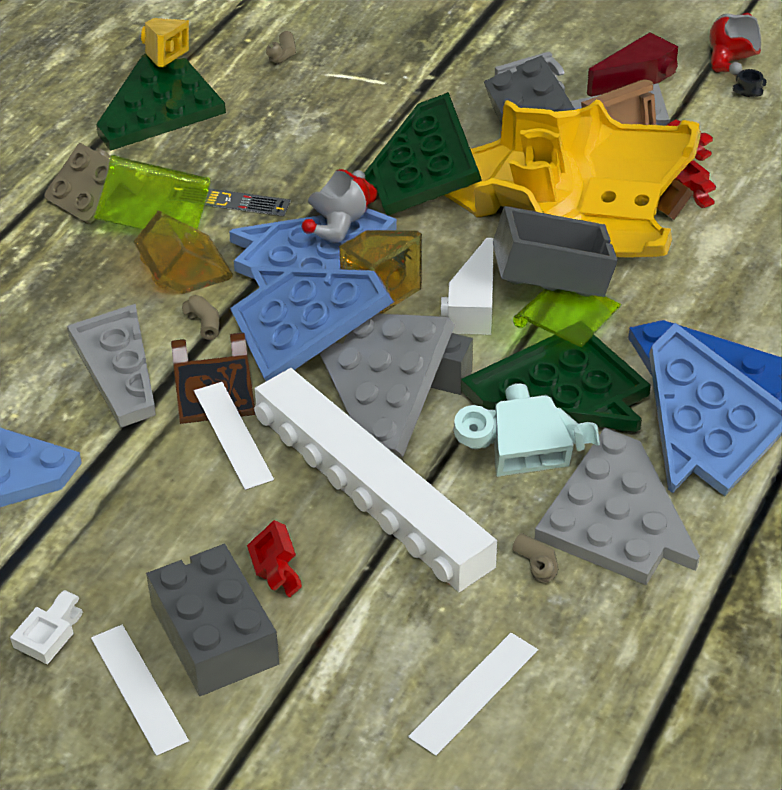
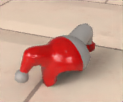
(733, 39)
(341, 203)

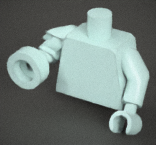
(525, 432)

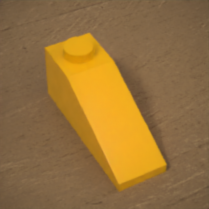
(165, 39)

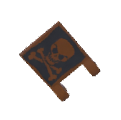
(197, 374)

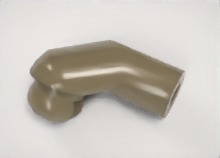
(284, 50)
(209, 316)
(541, 557)

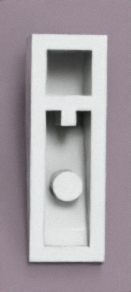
(471, 293)

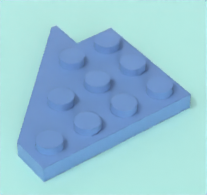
(288, 246)
(305, 312)
(708, 413)
(32, 467)

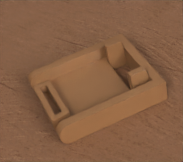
(630, 103)

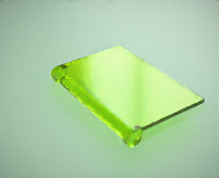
(140, 189)
(567, 314)

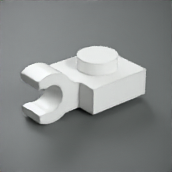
(47, 632)

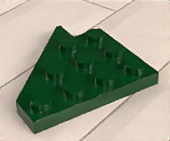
(157, 102)
(423, 158)
(582, 381)

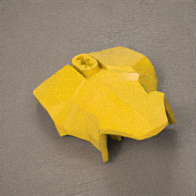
(583, 170)

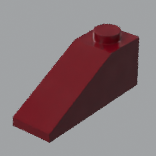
(643, 59)

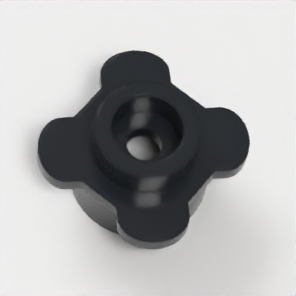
(749, 83)

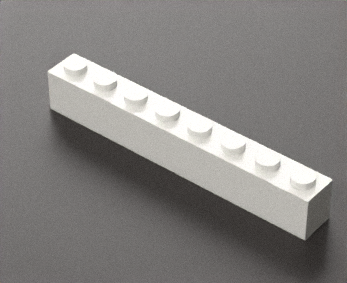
(376, 480)

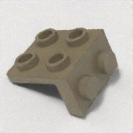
(80, 182)

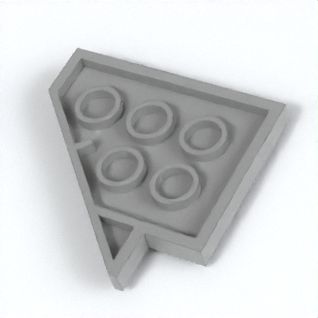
(387, 372)
(617, 513)

